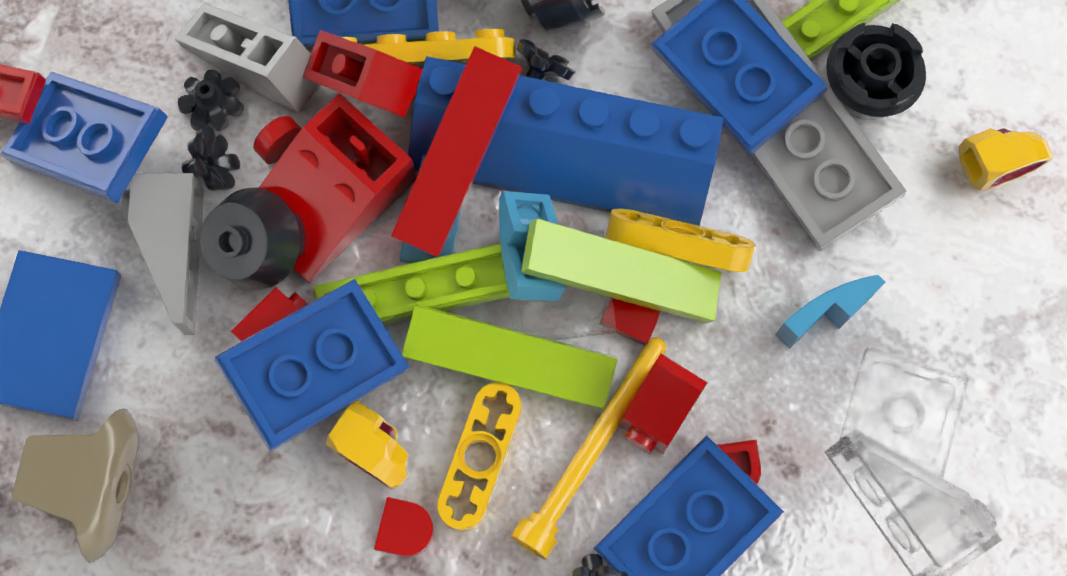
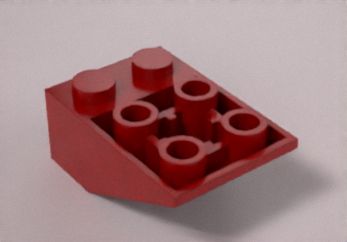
(338, 181)

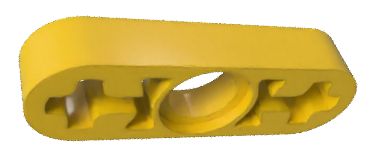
(681, 240)
(481, 415)

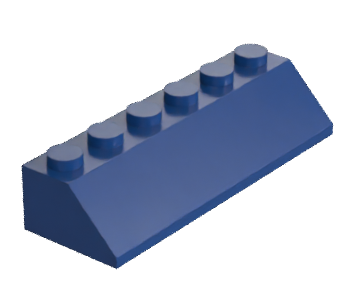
(583, 145)

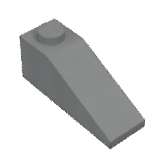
(251, 54)
(167, 224)

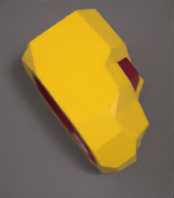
(1002, 156)
(370, 445)

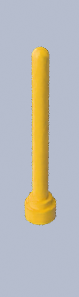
(539, 530)

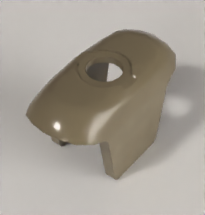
(82, 479)

